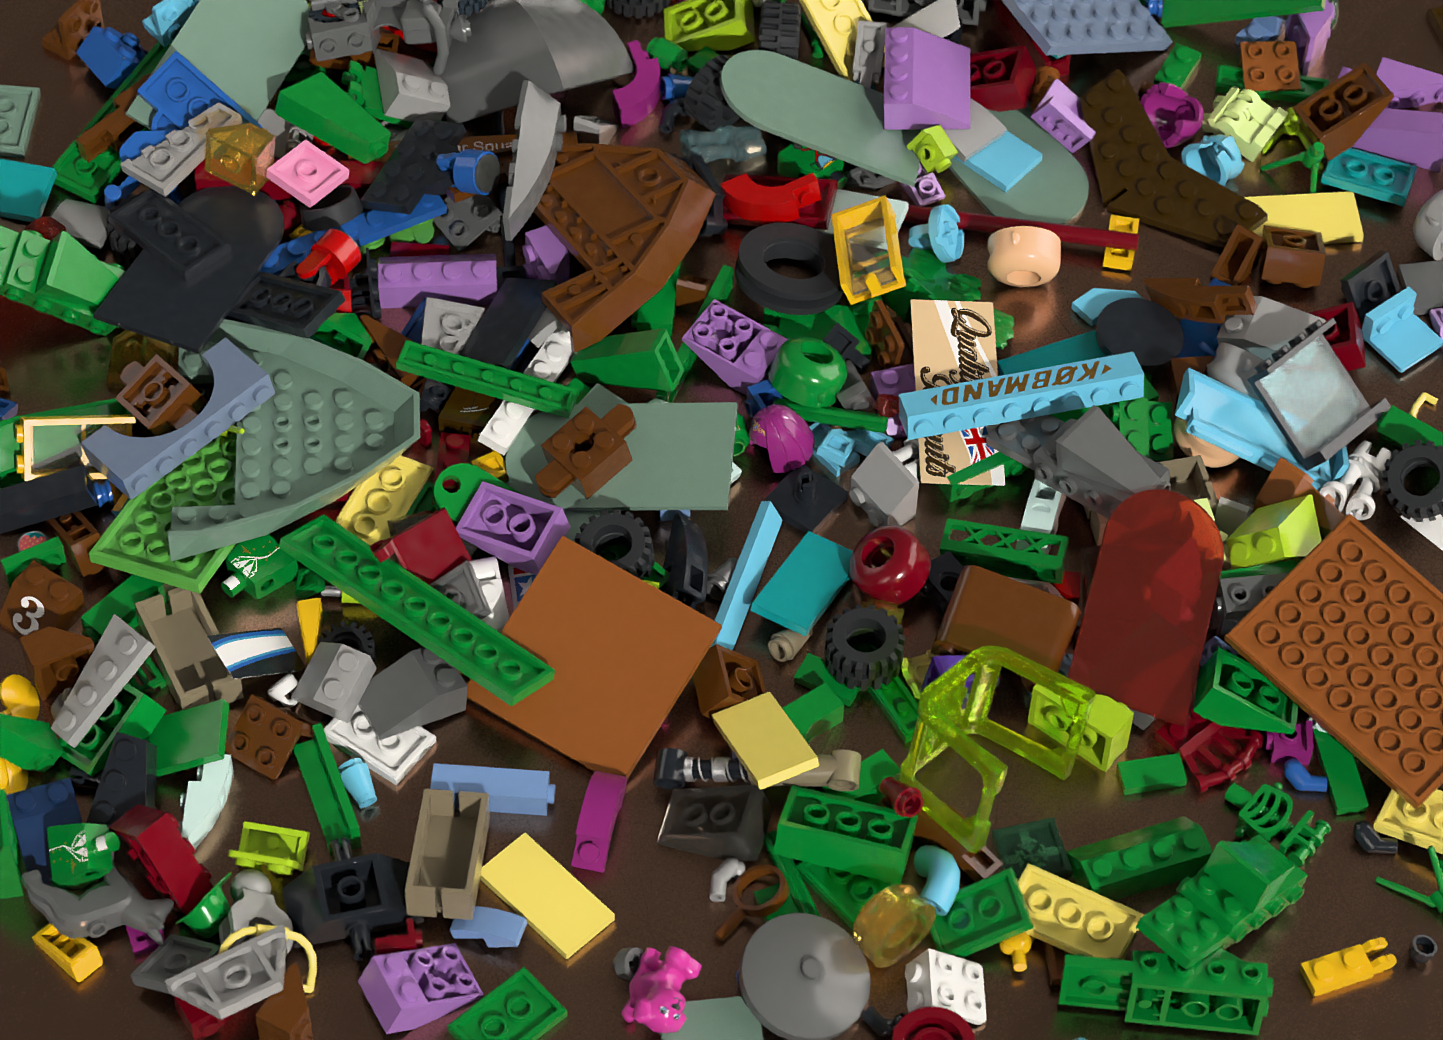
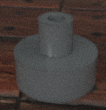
(627, 962)

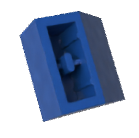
(111, 55)

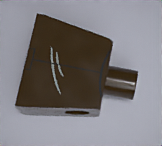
(467, 413)

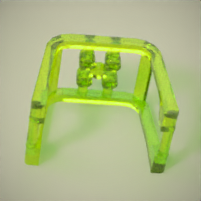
(941, 726)

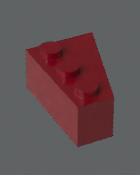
(165, 856)

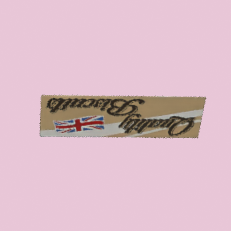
(954, 346)

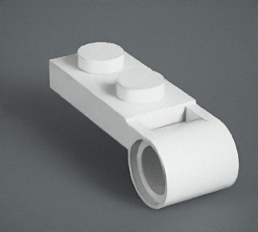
(491, 583)

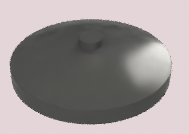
(804, 977)

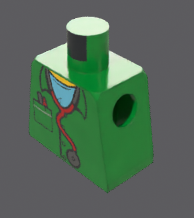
(800, 161)

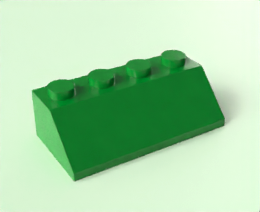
(845, 834)
(1141, 859)

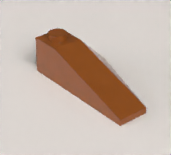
(1291, 482)

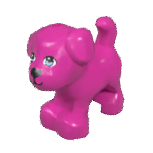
(656, 989)

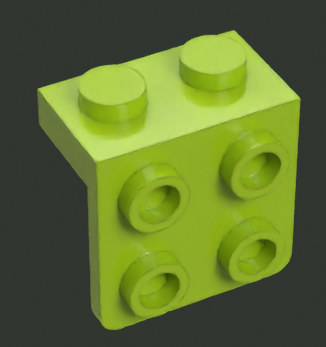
(272, 846)

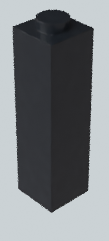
(46, 498)

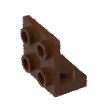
(73, 28)
(266, 735)

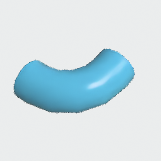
(941, 875)

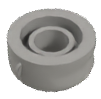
(1429, 226)
(1233, 368)

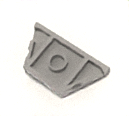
(235, 976)

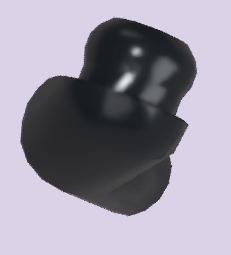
(669, 112)
(1371, 841)
(878, 1023)

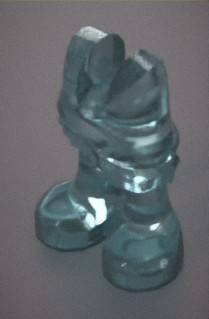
(733, 142)

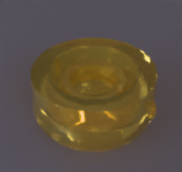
(892, 924)

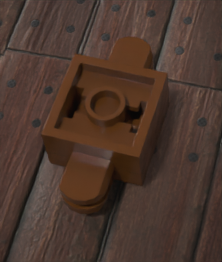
(159, 396)
(594, 464)

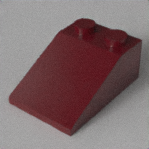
(1002, 78)
(1345, 335)

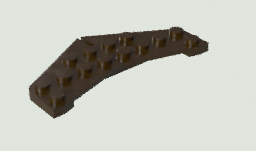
(1154, 185)

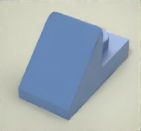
(1262, 30)

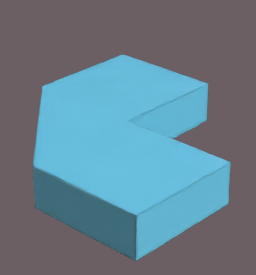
(1094, 301)
(840, 444)

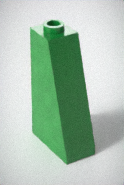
(333, 117)
(631, 361)

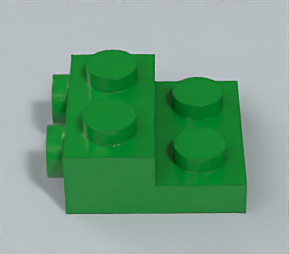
(1145, 426)

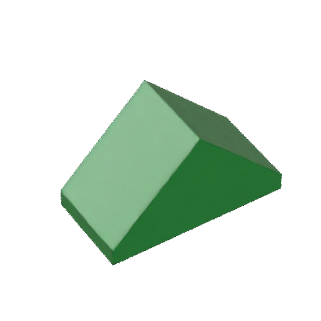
(345, 334)

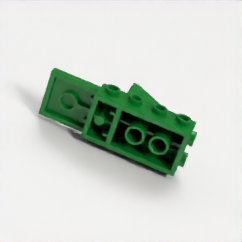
(56, 277)
(1224, 900)
(1158, 981)

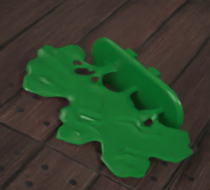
(929, 280)

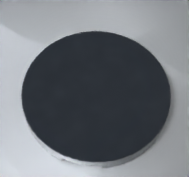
(1140, 328)

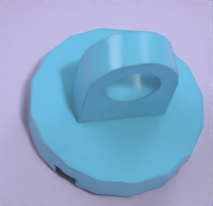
(940, 234)

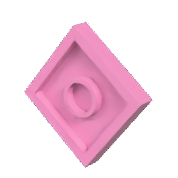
(307, 173)

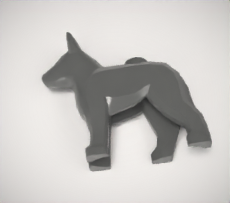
(99, 908)

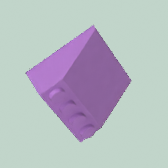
(925, 81)

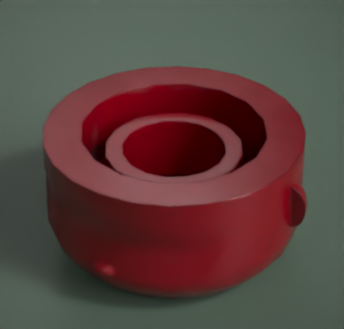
(902, 574)
(932, 1024)

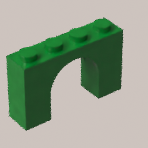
(818, 713)

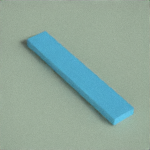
(747, 574)

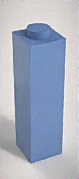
(508, 789)

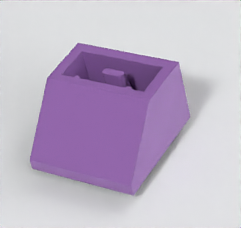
(546, 256)

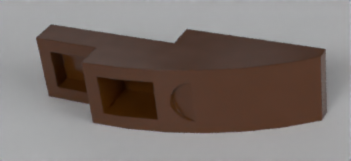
(114, 128)
(1200, 303)
(975, 865)

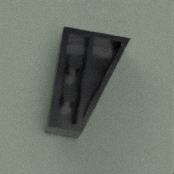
(126, 780)

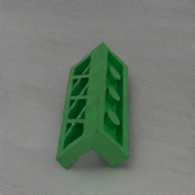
(1006, 560)
(326, 790)

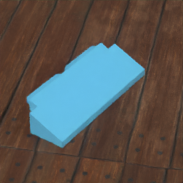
(1244, 427)

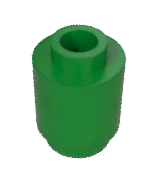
(670, 55)

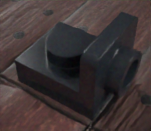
(432, 394)

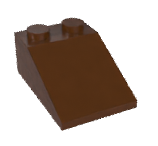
(1343, 110)

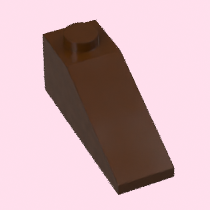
(77, 539)

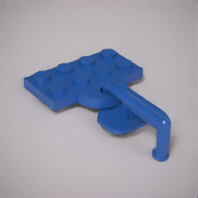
(178, 95)

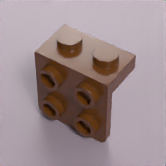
(889, 338)

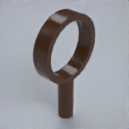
(743, 910)

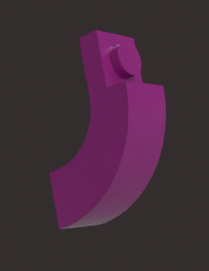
(639, 97)
(597, 820)

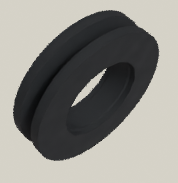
(785, 293)

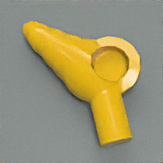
(1017, 947)

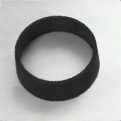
(332, 210)

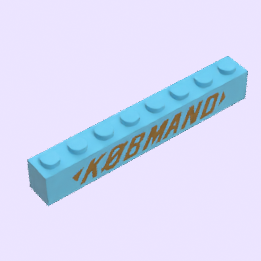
(1021, 395)

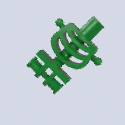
(1255, 806)

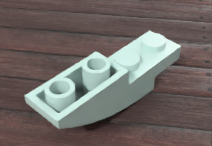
(1041, 513)
(205, 799)

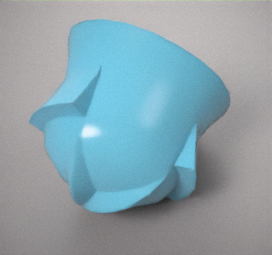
(1214, 157)

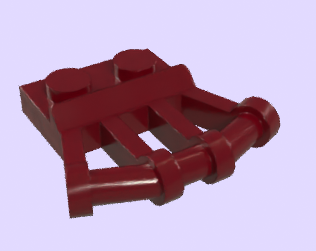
(1196, 736)

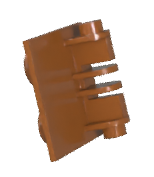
(1270, 66)

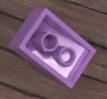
(513, 526)

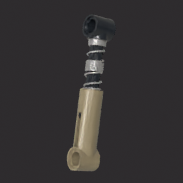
(675, 768)

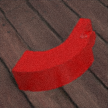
(769, 204)

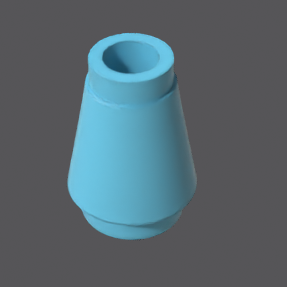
(358, 781)

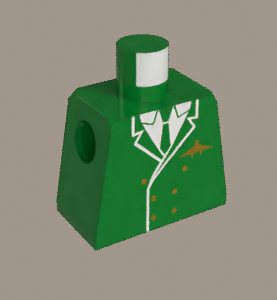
(258, 568)
(80, 853)

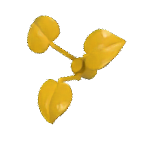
(20, 701)

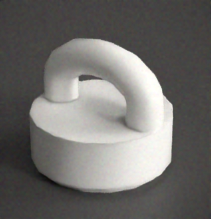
(281, 688)

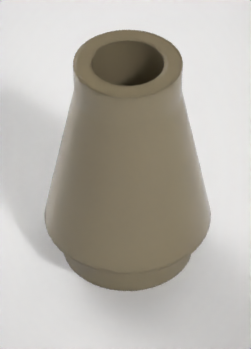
(787, 644)

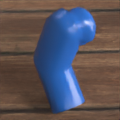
(1301, 779)

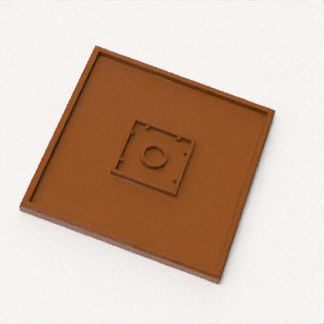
(615, 654)

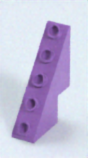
(1408, 84)

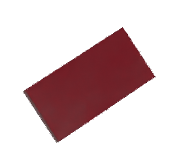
(814, 215)

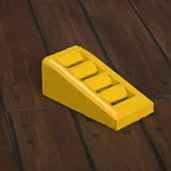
(310, 623)
(81, 963)

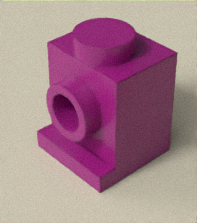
(1290, 746)

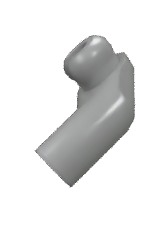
(729, 868)

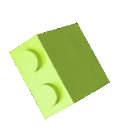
(1275, 534)

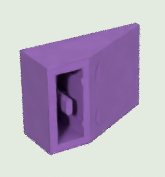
(733, 345)
(418, 986)

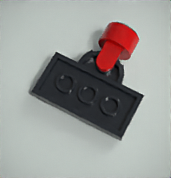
(301, 295)

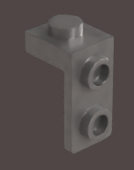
(854, 392)

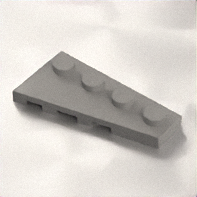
(180, 153)
(103, 677)

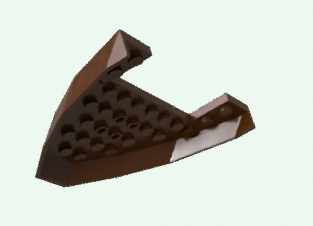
(625, 219)

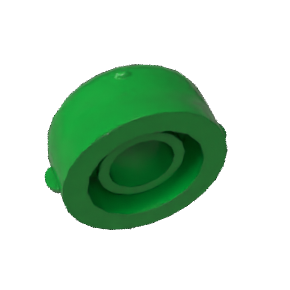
(808, 372)

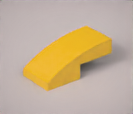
(1121, 258)

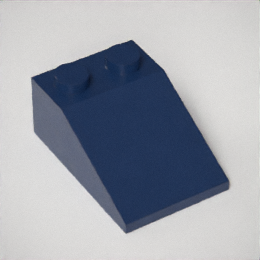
(34, 812)

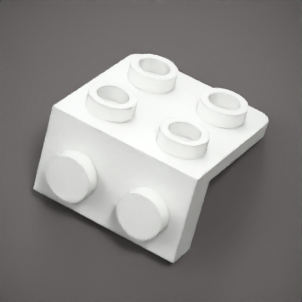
(948, 983)

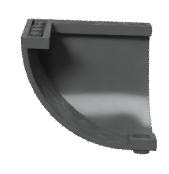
(534, 40)

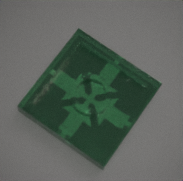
(1035, 844)

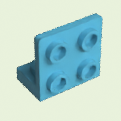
(168, 19)
(1398, 332)

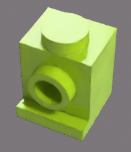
(933, 149)

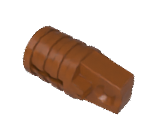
(1044, 77)

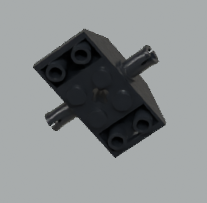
(349, 898)

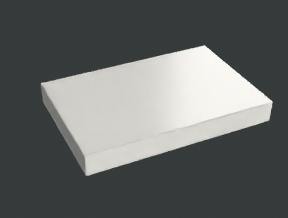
(388, 757)

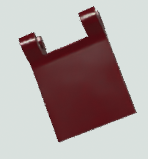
(426, 547)

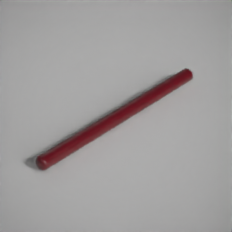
(1066, 233)

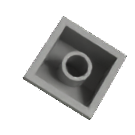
(885, 488)
(335, 680)

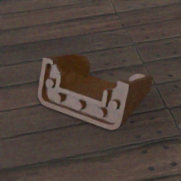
(1006, 614)

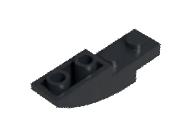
(686, 562)

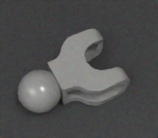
(252, 906)

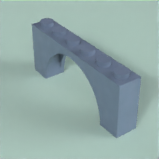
(140, 461)

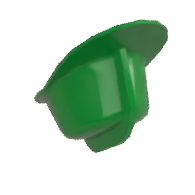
(209, 912)

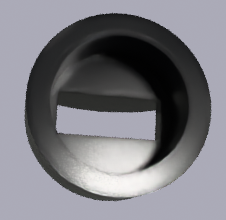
(1422, 948)

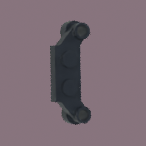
(714, 220)

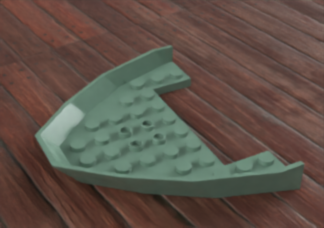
(306, 444)

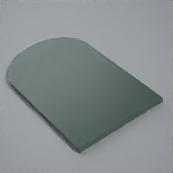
(239, 48)
(818, 112)
(1048, 193)
(677, 454)

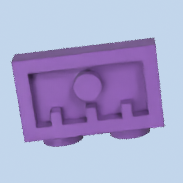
(1062, 117)

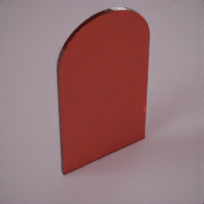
(1150, 604)

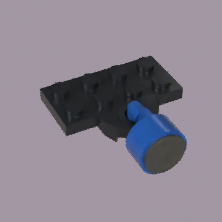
(429, 164)

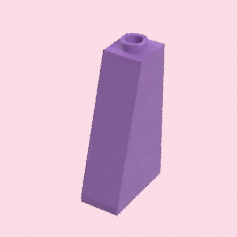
(1406, 137)

